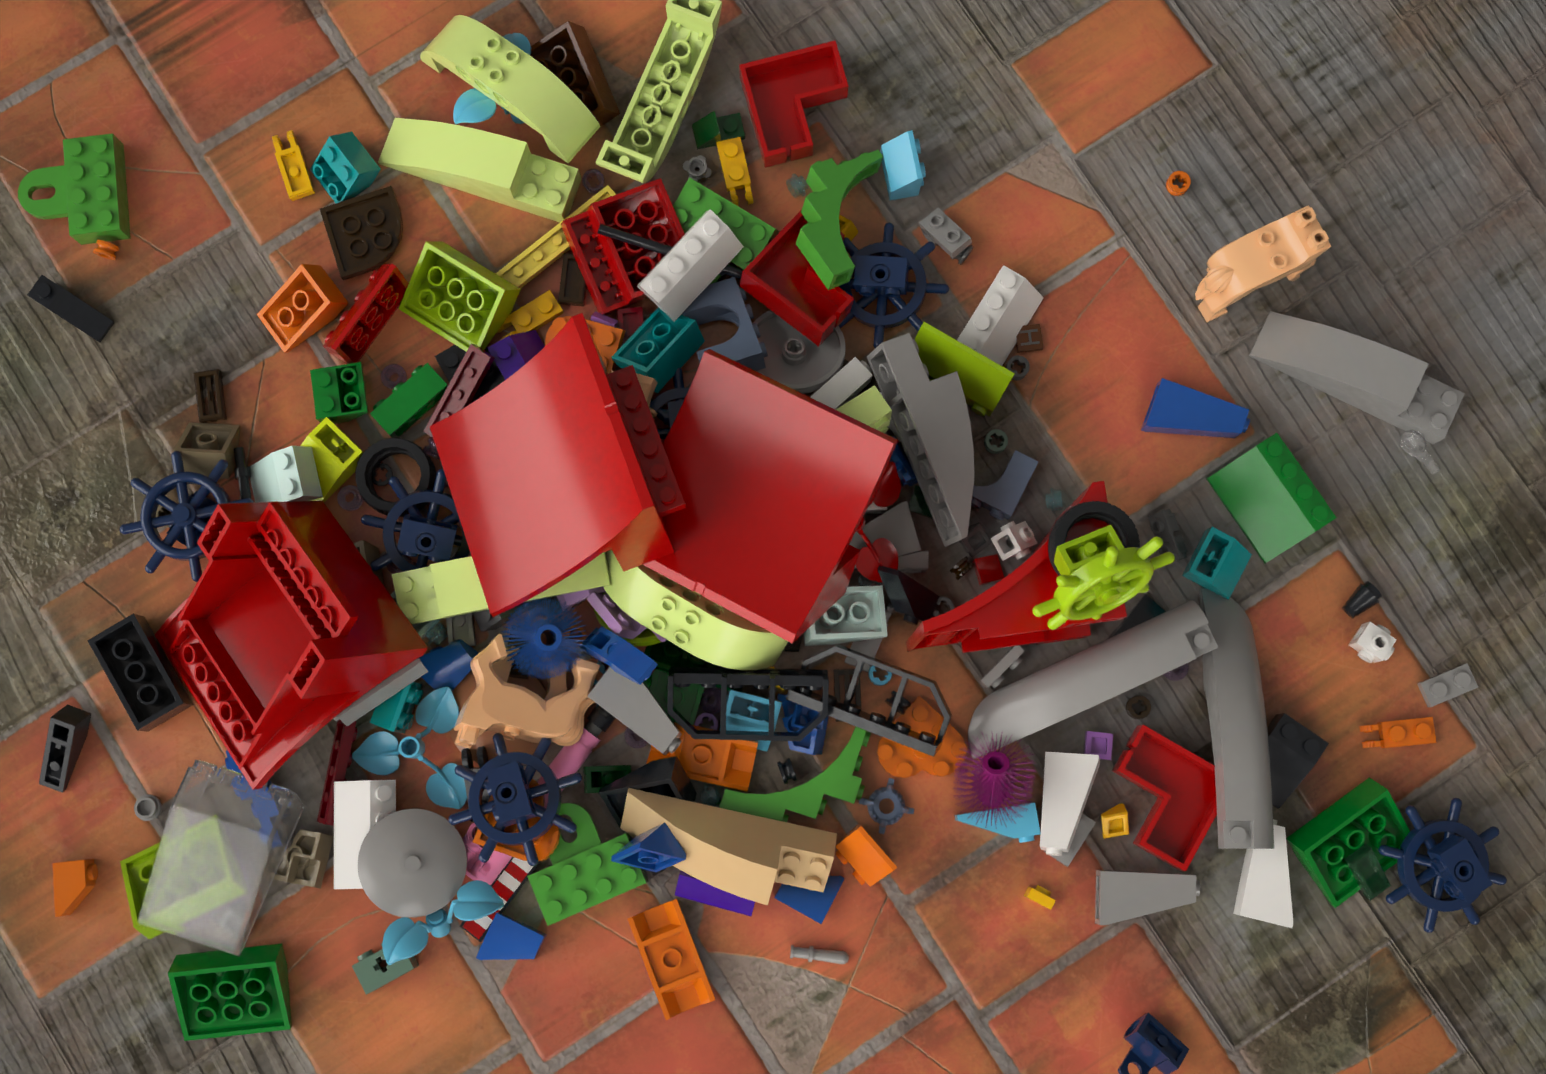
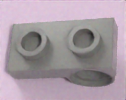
(946, 233)

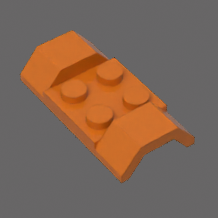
(714, 760)
(671, 958)

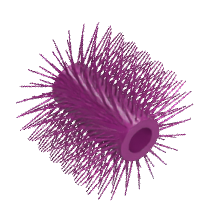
(992, 778)

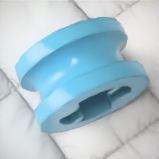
(876, 681)

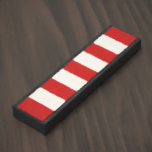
(506, 886)

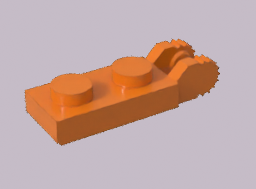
(1401, 733)

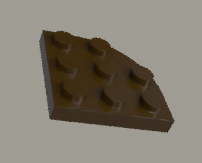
(363, 231)

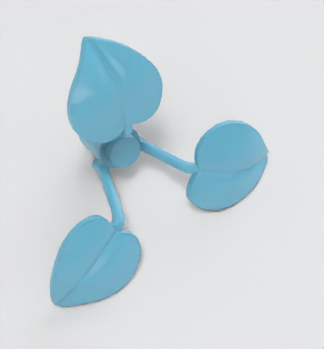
(477, 107)
(381, 750)
(406, 939)

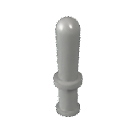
(810, 953)

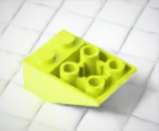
(334, 456)

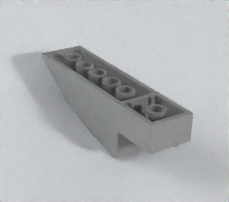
(1359, 373)
(933, 431)

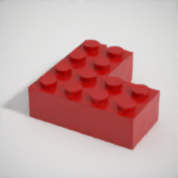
(780, 90)
(792, 289)
(1183, 793)

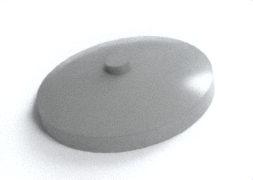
(796, 359)
(412, 863)

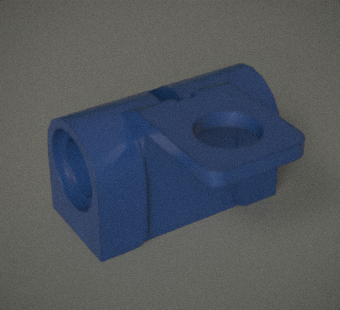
(1152, 1047)

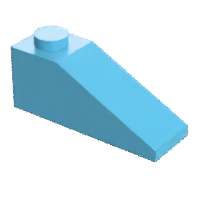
(1024, 829)

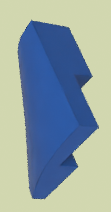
(903, 466)
(448, 664)
(795, 719)

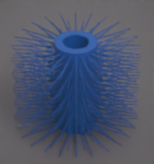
(532, 635)

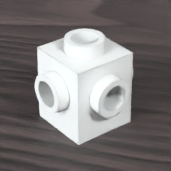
(1014, 540)
(1373, 642)

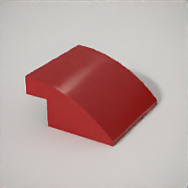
(613, 266)

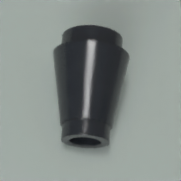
(1362, 599)

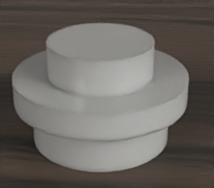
(147, 807)

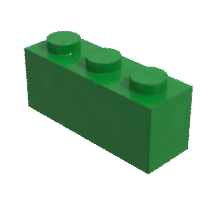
(409, 401)

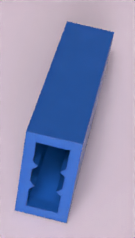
(1191, 412)

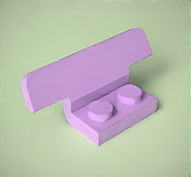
(616, 618)

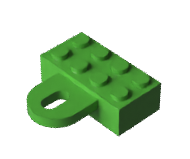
(87, 189)
(748, 229)
(582, 870)

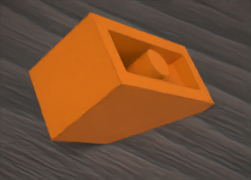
(72, 884)

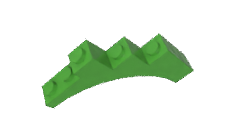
(821, 236)
(807, 798)

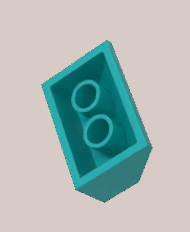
(660, 347)

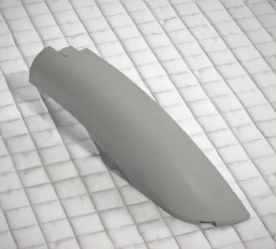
(1092, 676)
(1237, 727)

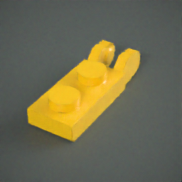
(293, 168)
(734, 168)
(533, 314)

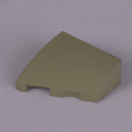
(306, 859)

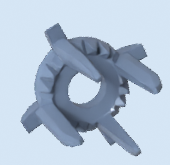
(873, 806)

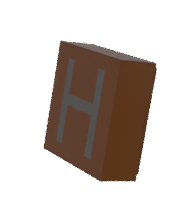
(1029, 339)

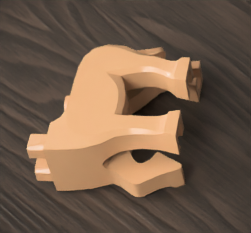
(1260, 259)
(517, 710)

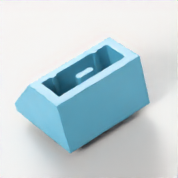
(902, 166)
(750, 713)

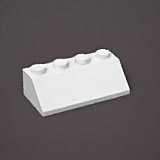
(691, 265)
(1001, 315)
(356, 810)

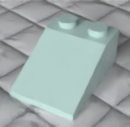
(286, 476)
(852, 618)

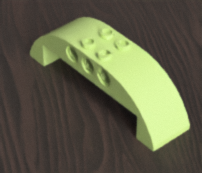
(513, 82)
(663, 90)
(691, 619)

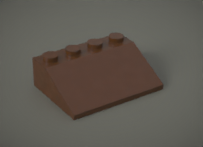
(573, 60)

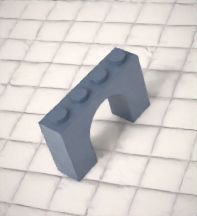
(726, 302)
(1005, 494)

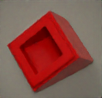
(988, 569)

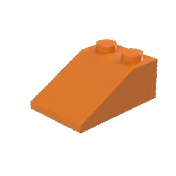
(302, 306)
(864, 856)

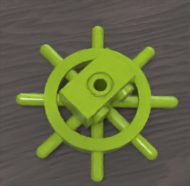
(1099, 575)

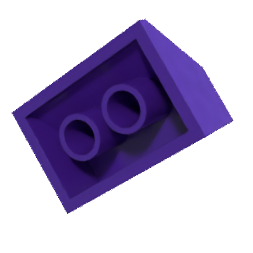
(515, 351)
(699, 891)

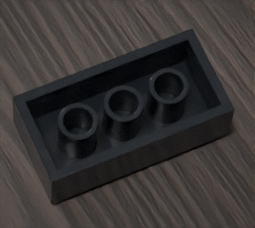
(140, 672)

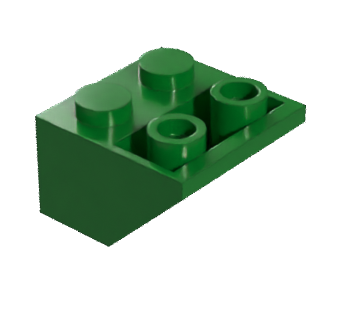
(339, 392)

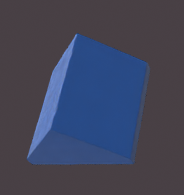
(651, 850)

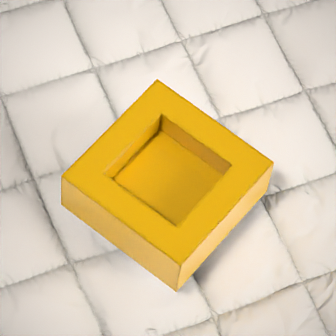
(1041, 896)

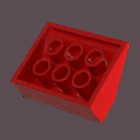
(368, 315)

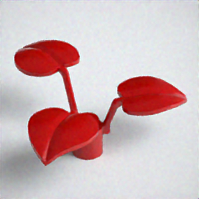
(881, 551)

